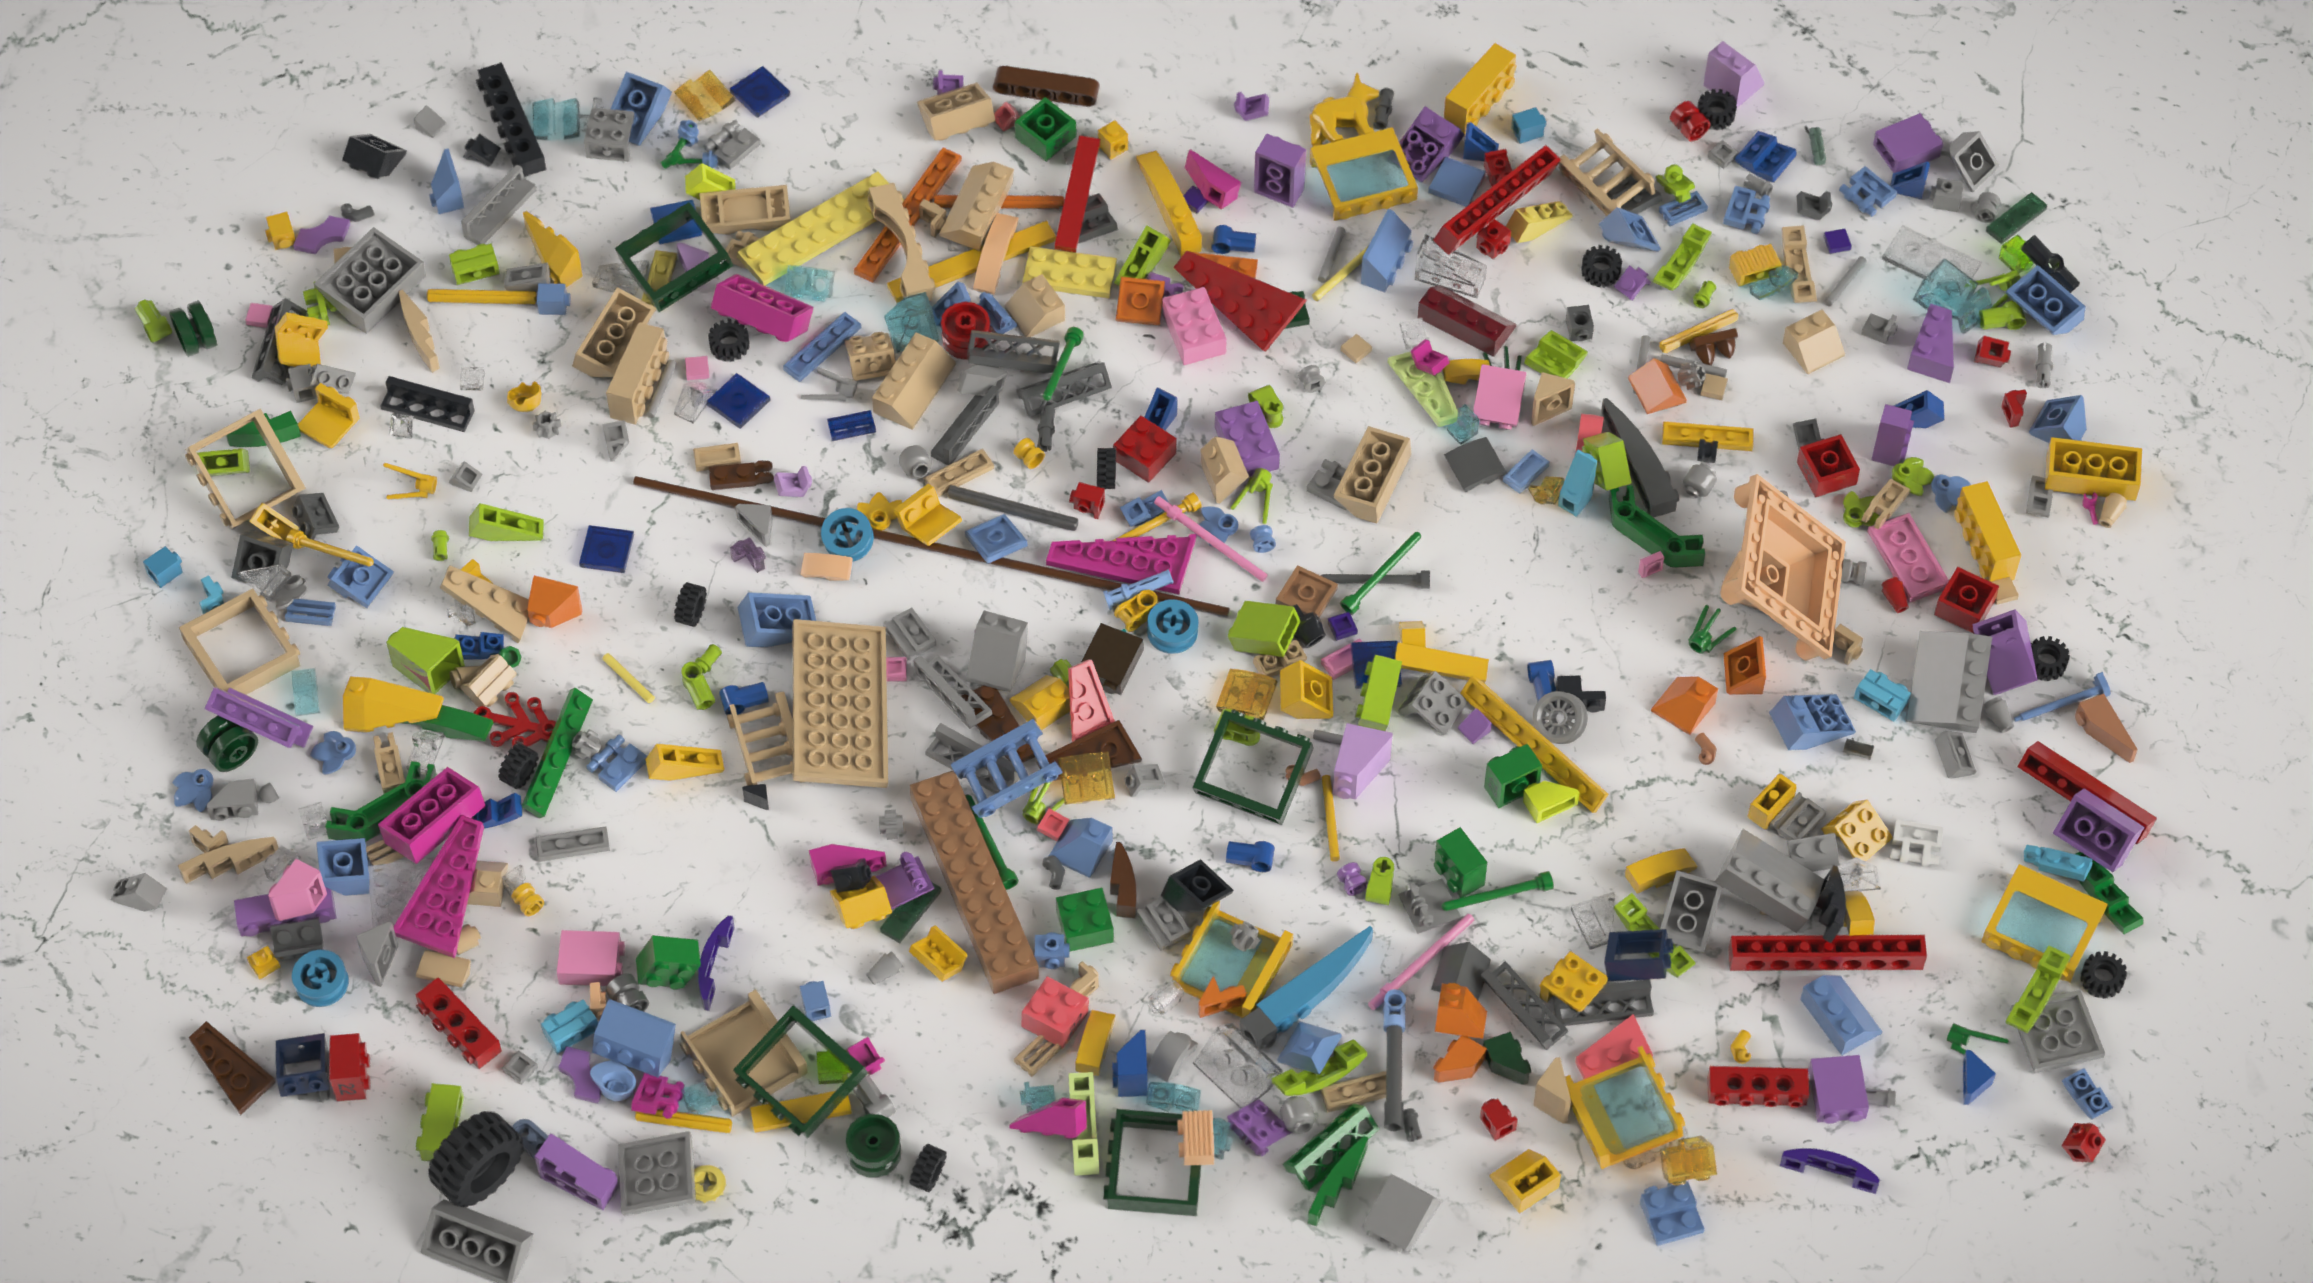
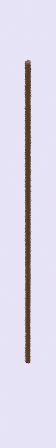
(936, 547)

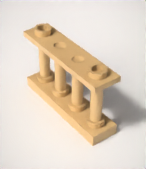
(1598, 194)
(784, 728)

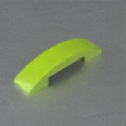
(1684, 258)
(1635, 918)
(2038, 990)
(1345, 1059)

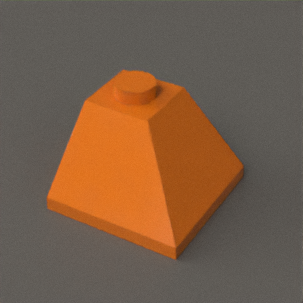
(552, 602)
(1686, 702)

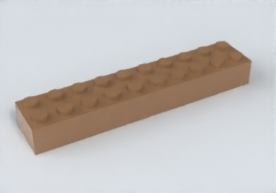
(974, 882)

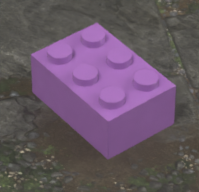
(1279, 170)
(1251, 435)
(2098, 830)

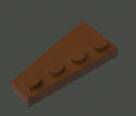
(1000, 721)
(1109, 739)
(232, 1068)

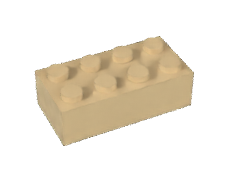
(637, 373)

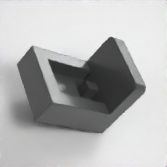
(1814, 206)
(1806, 432)

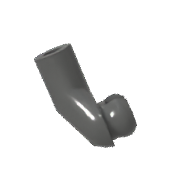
(356, 215)
(1054, 865)

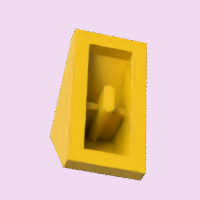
(272, 522)
(1412, 633)

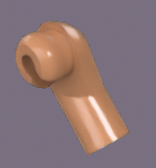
(1708, 749)
(1307, 778)

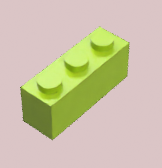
(1378, 692)
(441, 1117)

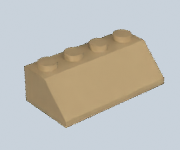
(978, 204)
(611, 334)
(913, 381)
(1373, 473)

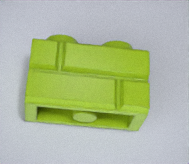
(474, 263)
(226, 461)

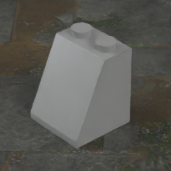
(997, 651)
(1400, 1214)

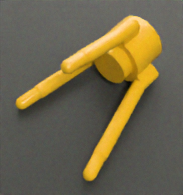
(425, 483)

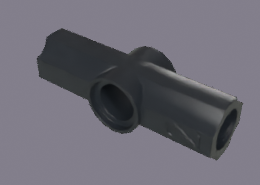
(2042, 256)

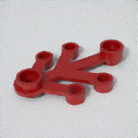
(520, 724)

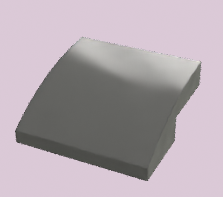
(1638, 203)
(1096, 220)
(1475, 463)

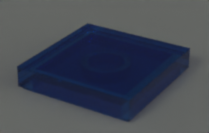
(760, 91)
(738, 400)
(606, 549)
(1364, 652)

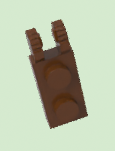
(740, 475)

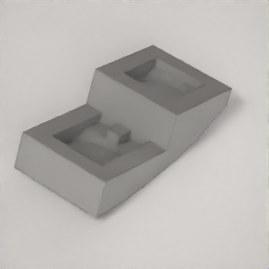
(2039, 500)

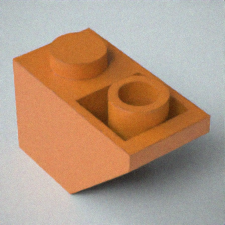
(1461, 1061)

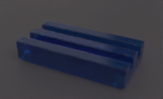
(850, 423)

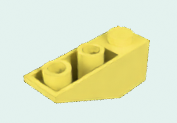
(1536, 220)

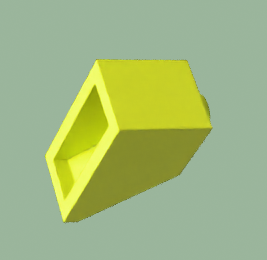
(707, 179)
(1549, 799)

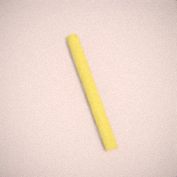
(1339, 276)

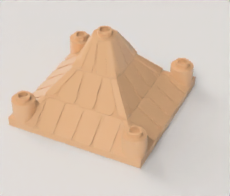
(1787, 567)

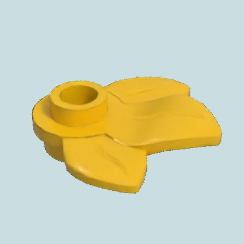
(879, 509)

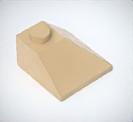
(487, 884)

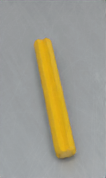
(1698, 330)
(688, 1120)

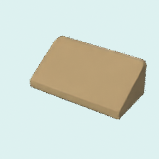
(450, 970)

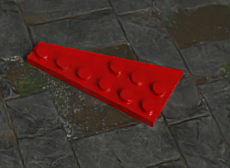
(1250, 304)

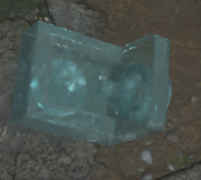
(698, 1098)
(1223, 1140)

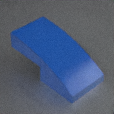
(500, 811)

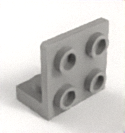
(608, 134)
(1434, 701)

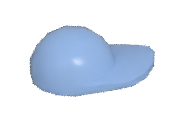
(614, 1080)

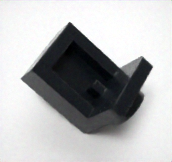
(481, 149)
(851, 876)

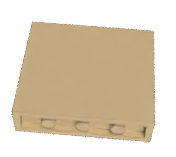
(728, 1040)

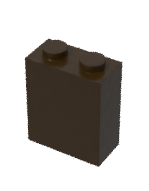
(1114, 657)

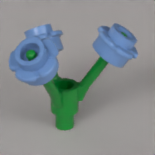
(688, 137)

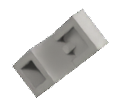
(1170, 1055)

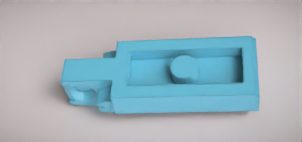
(2058, 862)

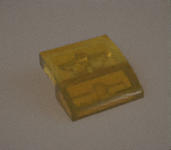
(704, 96)
(1247, 693)
(1086, 778)

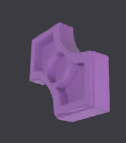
(312, 239)
(576, 1065)

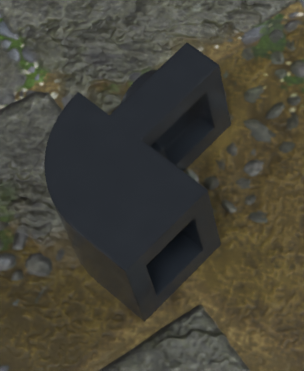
(1593, 700)

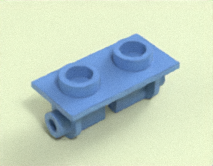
(999, 319)

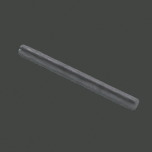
(1013, 507)

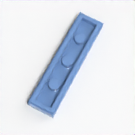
(822, 347)

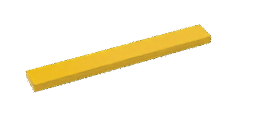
(967, 262)
(1523, 733)

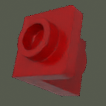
(2013, 406)

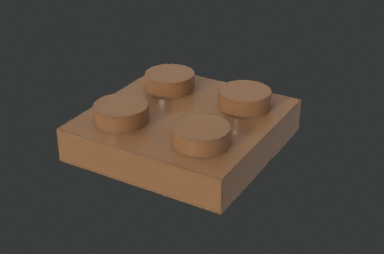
(1308, 591)

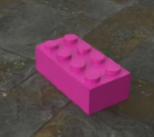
(761, 308)
(431, 815)

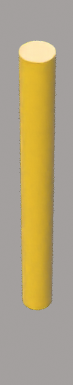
(1330, 818)

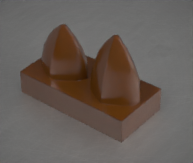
(1705, 345)

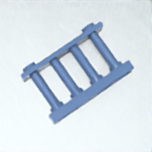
(988, 755)

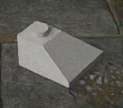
(1973, 158)

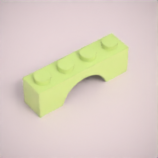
(1085, 1144)

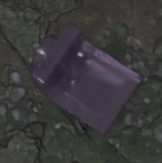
(748, 549)

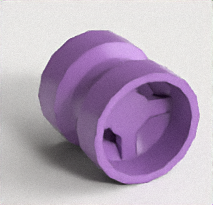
(1353, 880)

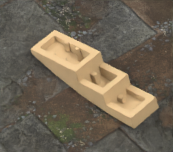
(418, 330)
(237, 856)

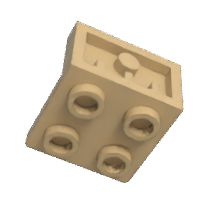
(870, 355)

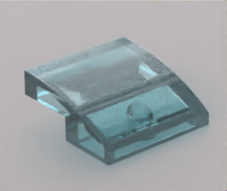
(556, 120)

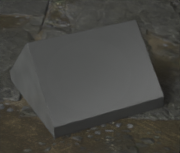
(1462, 965)

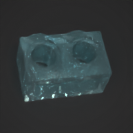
(810, 276)

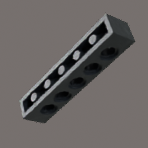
(511, 119)

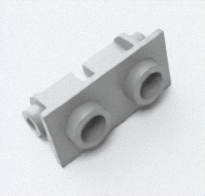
(330, 376)

